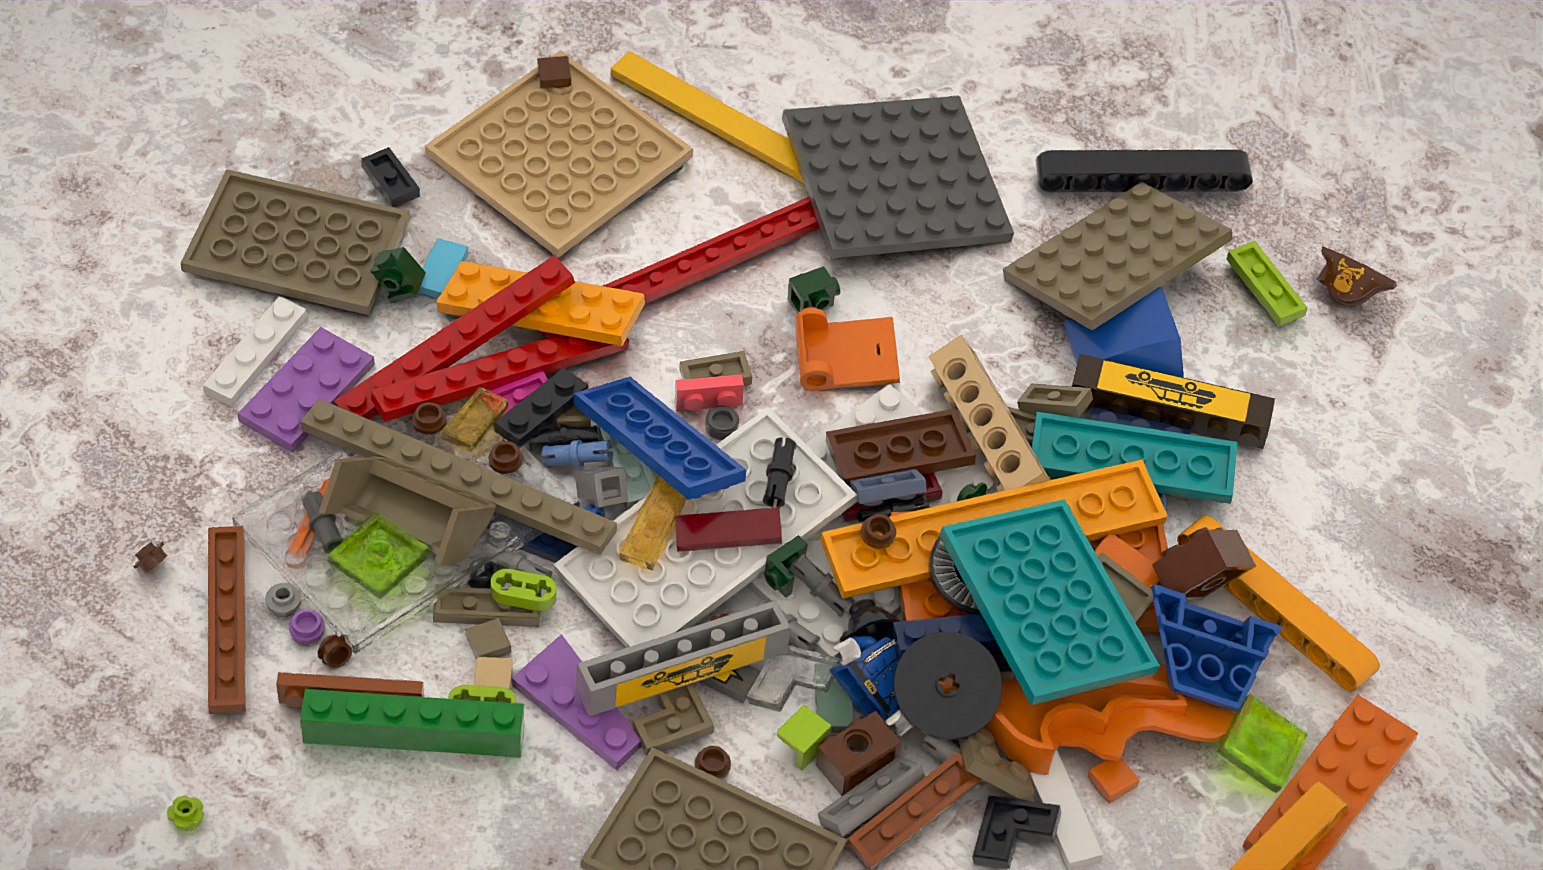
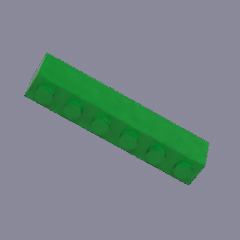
(412, 723)

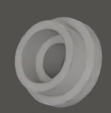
(283, 607)

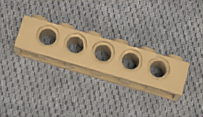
(986, 416)

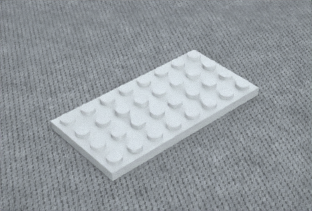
(691, 584)

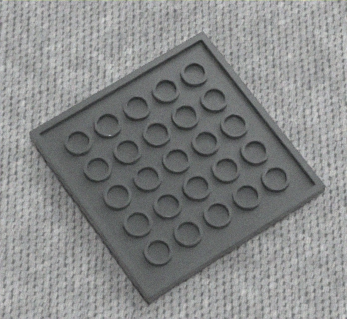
(896, 176)

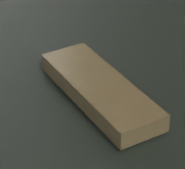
(478, 606)

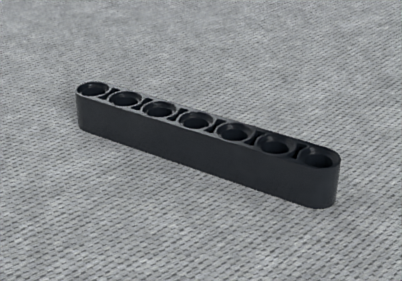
(1157, 168)

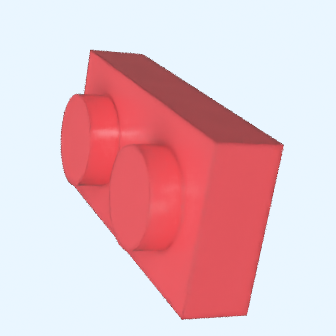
(708, 392)

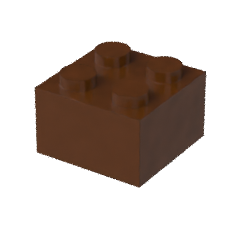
(1204, 563)

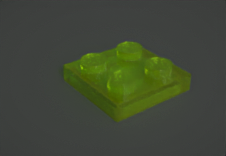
(378, 555)
(1262, 743)

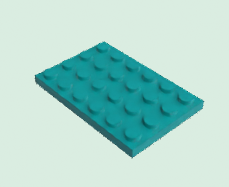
(1048, 601)

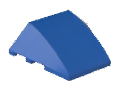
(1136, 337)
(1210, 652)

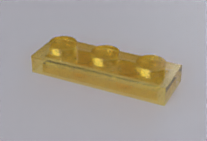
(652, 525)

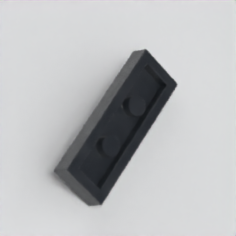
(539, 408)

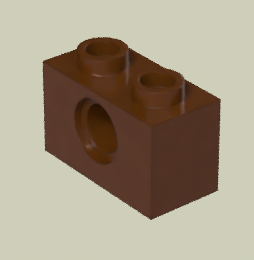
(847, 768)

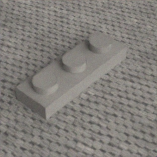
(871, 796)

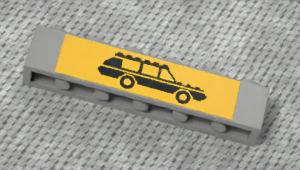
(682, 658)

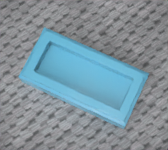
(441, 266)

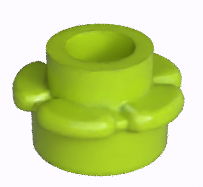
(189, 820)

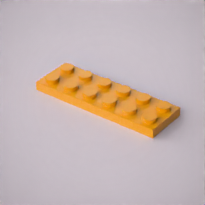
(577, 312)

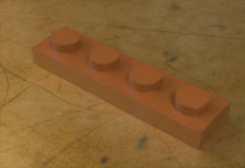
(293, 685)
(912, 811)

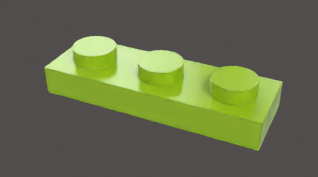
(1266, 283)

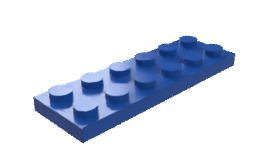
(660, 438)

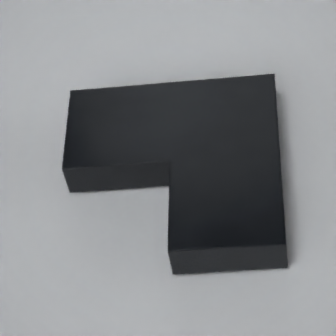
(1006, 822)

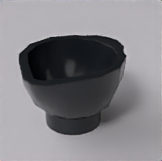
(869, 621)

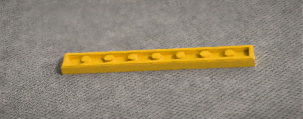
(707, 112)

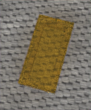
(475, 419)

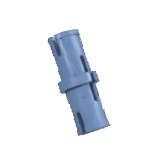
(577, 453)

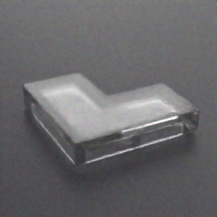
(788, 670)

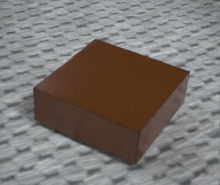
(554, 71)

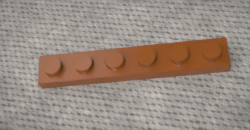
(226, 620)

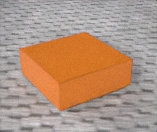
(1113, 778)

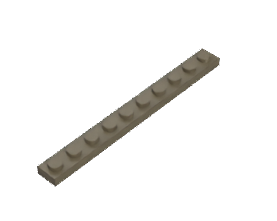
(510, 496)

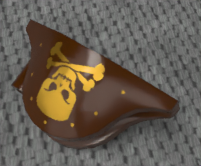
(1351, 281)

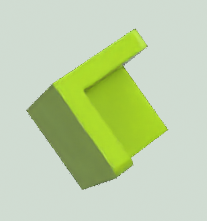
(803, 734)

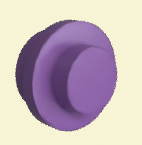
(306, 626)

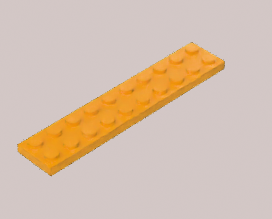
(1101, 500)

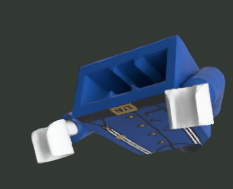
(869, 677)

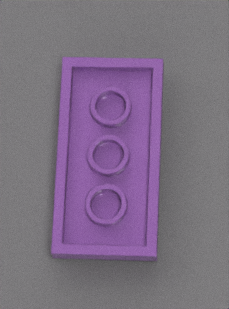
(318, 370)

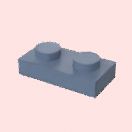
(898, 485)

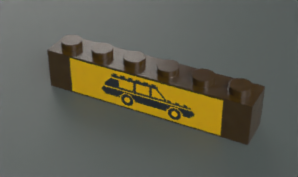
(1176, 401)

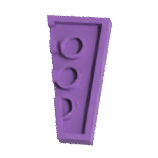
(551, 685)

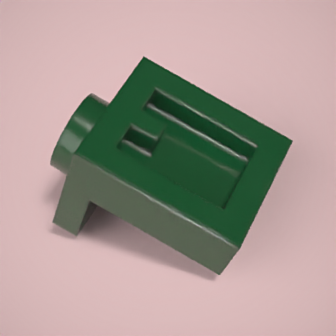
(779, 561)

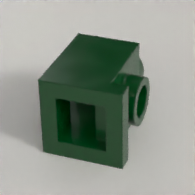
(398, 273)
(812, 289)

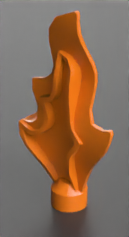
(1098, 719)

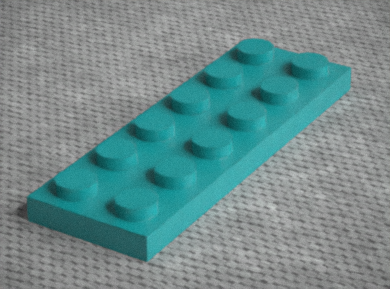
(1175, 461)

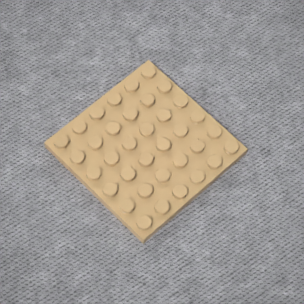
(559, 155)

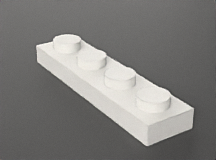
(255, 351)

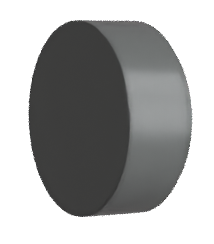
(721, 422)

